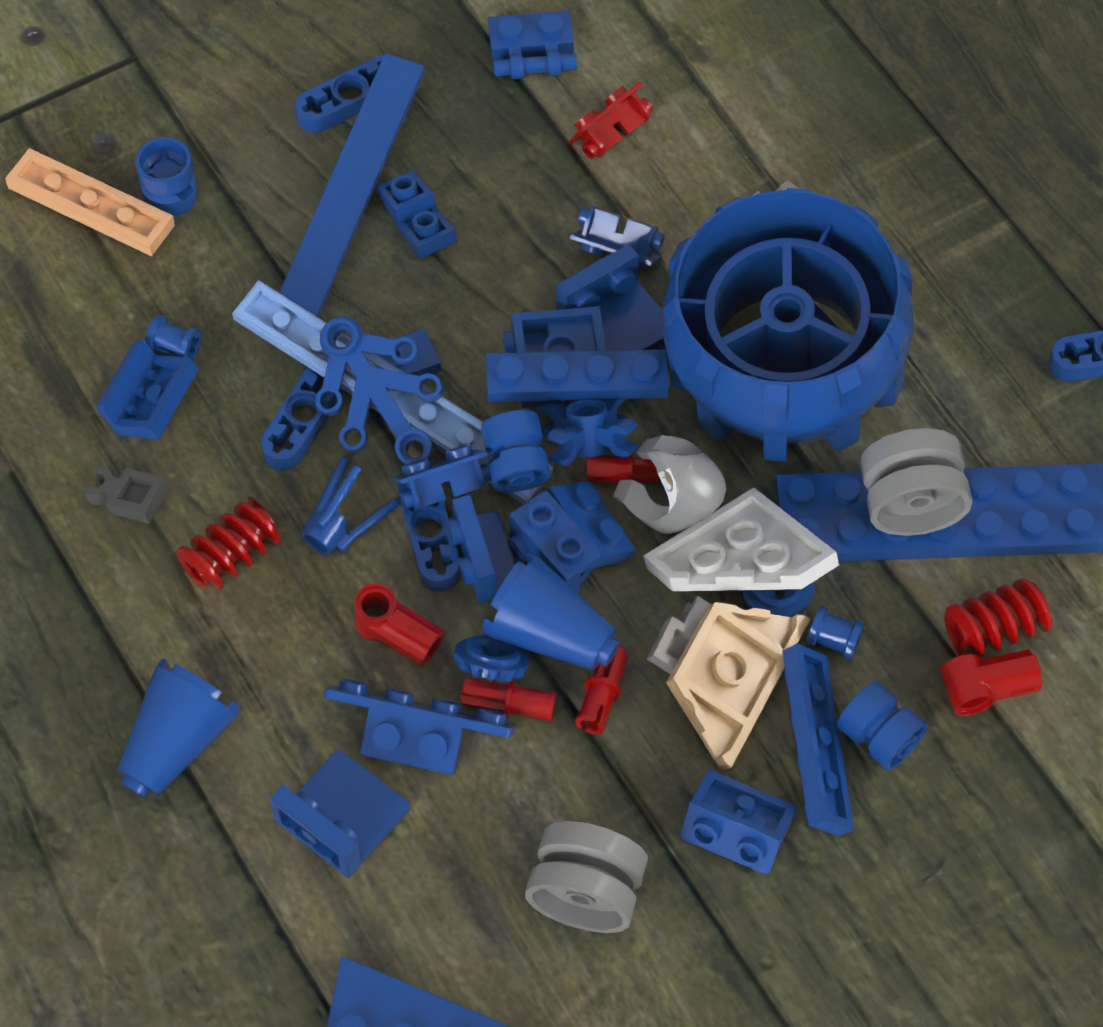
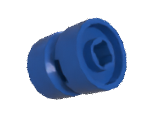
(167, 175)
(515, 444)
(878, 721)

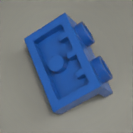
(737, 821)

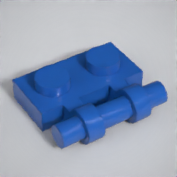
(530, 35)

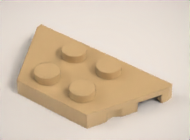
(731, 673)

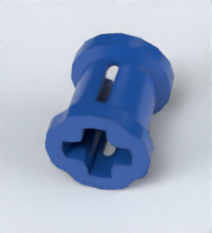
(172, 338)
(835, 633)

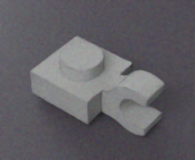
(676, 635)

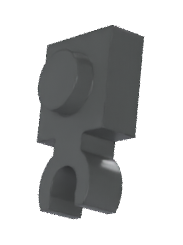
(131, 496)

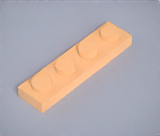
(90, 202)

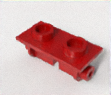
(598, 130)

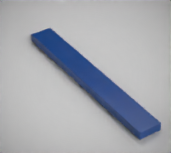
(352, 183)

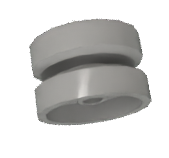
(915, 482)
(586, 877)

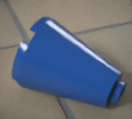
(550, 617)
(172, 728)

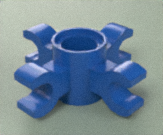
(587, 429)

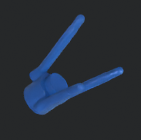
(327, 526)

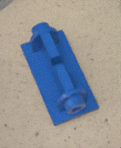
(601, 235)
(425, 479)

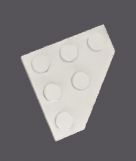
(742, 548)

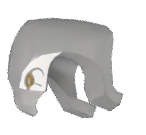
(689, 478)

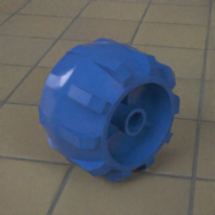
(787, 254)

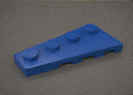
(378, 1000)

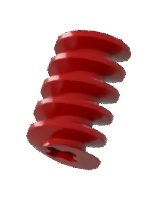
(228, 544)
(997, 615)

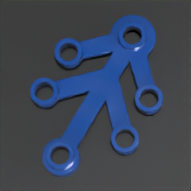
(373, 385)

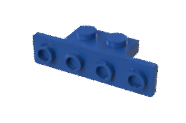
(415, 731)

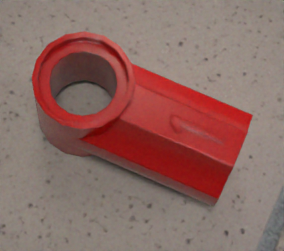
(398, 627)
(978, 683)

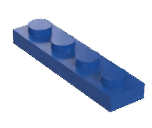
(576, 375)
(817, 740)

